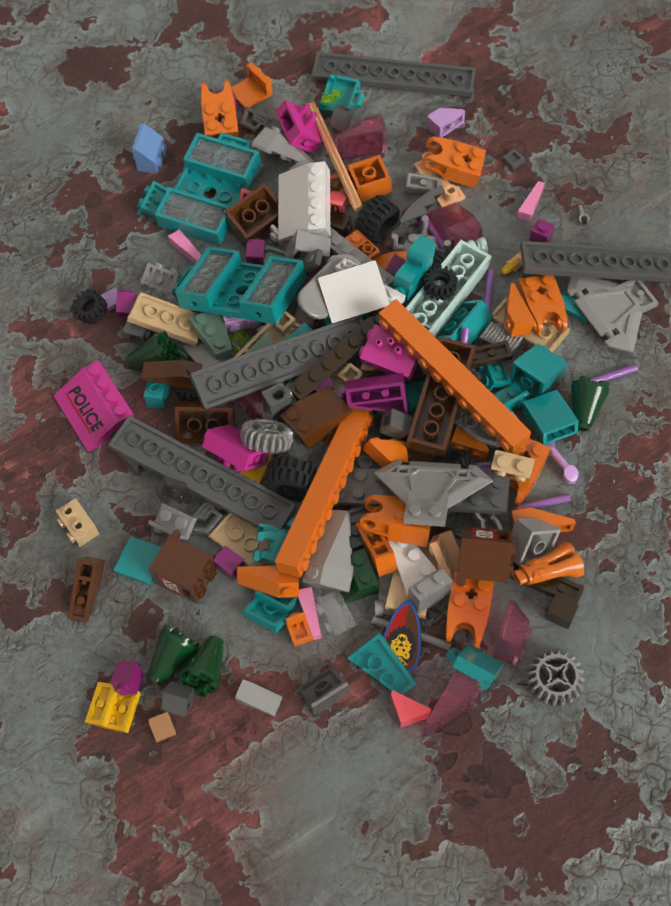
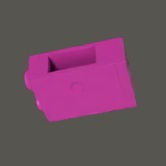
(299, 126)
(386, 354)
(227, 445)

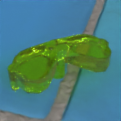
(326, 98)

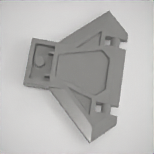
(613, 308)
(431, 488)

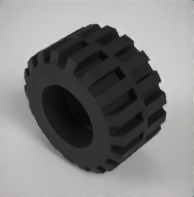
(377, 219)
(290, 477)

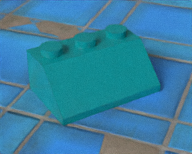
(469, 315)

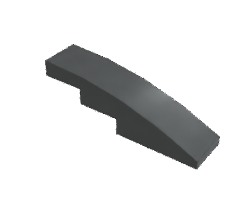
(418, 208)

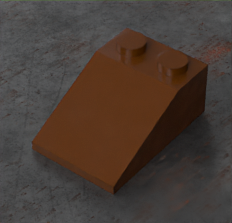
(316, 415)

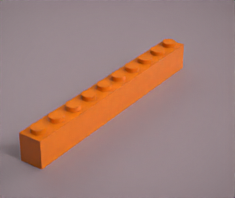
(454, 377)
(323, 493)

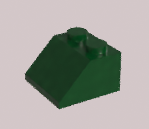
(364, 580)

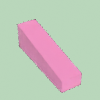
(528, 207)
(182, 244)
(307, 604)

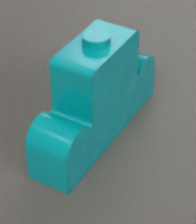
(411, 275)

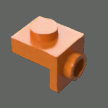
(298, 629)

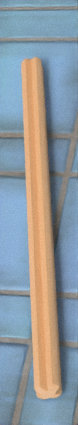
(336, 160)

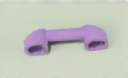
(570, 472)

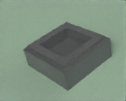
(513, 159)

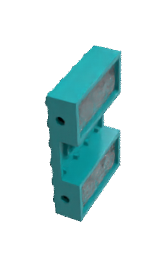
(209, 164)
(220, 274)

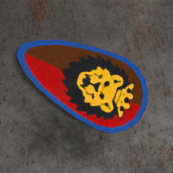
(405, 634)

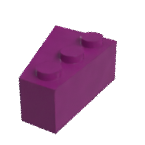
(378, 393)

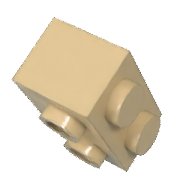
(512, 465)
(77, 522)

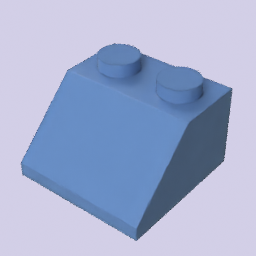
(148, 149)

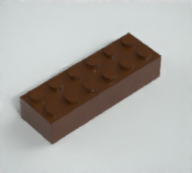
(437, 409)

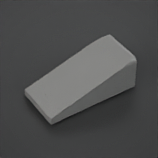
(420, 183)
(258, 698)

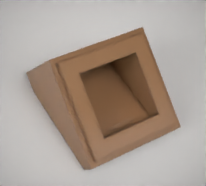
(162, 726)

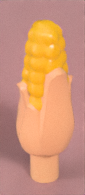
(513, 264)

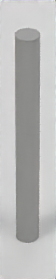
(424, 637)

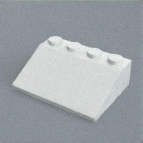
(304, 201)

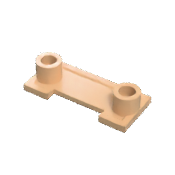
(452, 193)

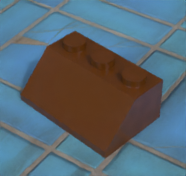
(253, 214)
(193, 421)

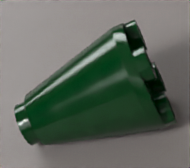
(154, 349)
(588, 400)
(170, 654)
(204, 667)

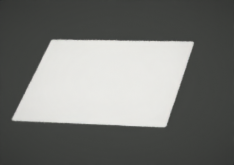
(353, 291)

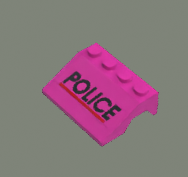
(93, 405)

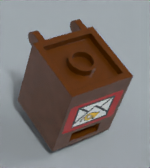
(485, 555)
(183, 568)

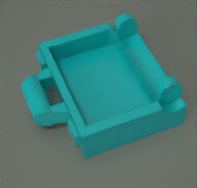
(350, 90)
(475, 664)

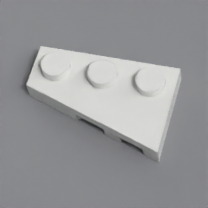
(411, 564)

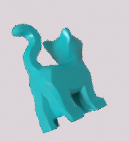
(275, 537)

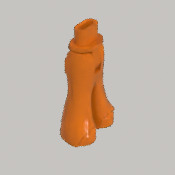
(554, 564)

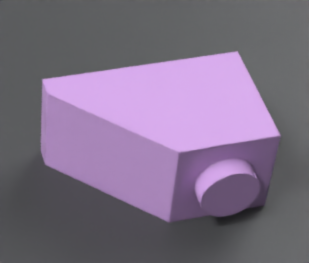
(445, 120)

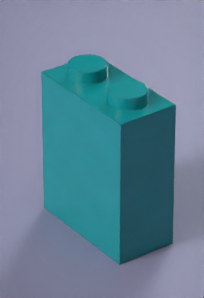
(550, 417)

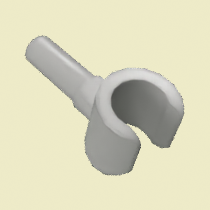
(582, 216)

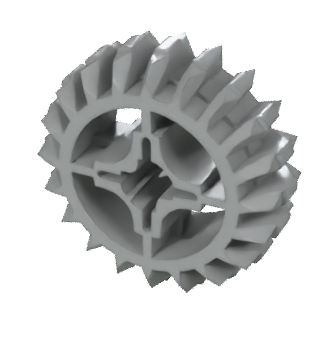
(266, 436)
(551, 671)

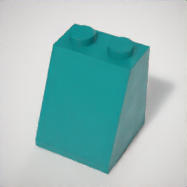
(538, 370)

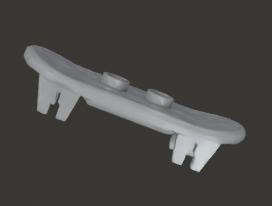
(311, 297)

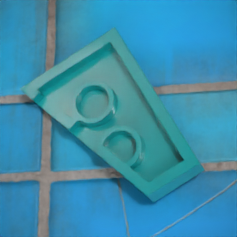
(384, 665)

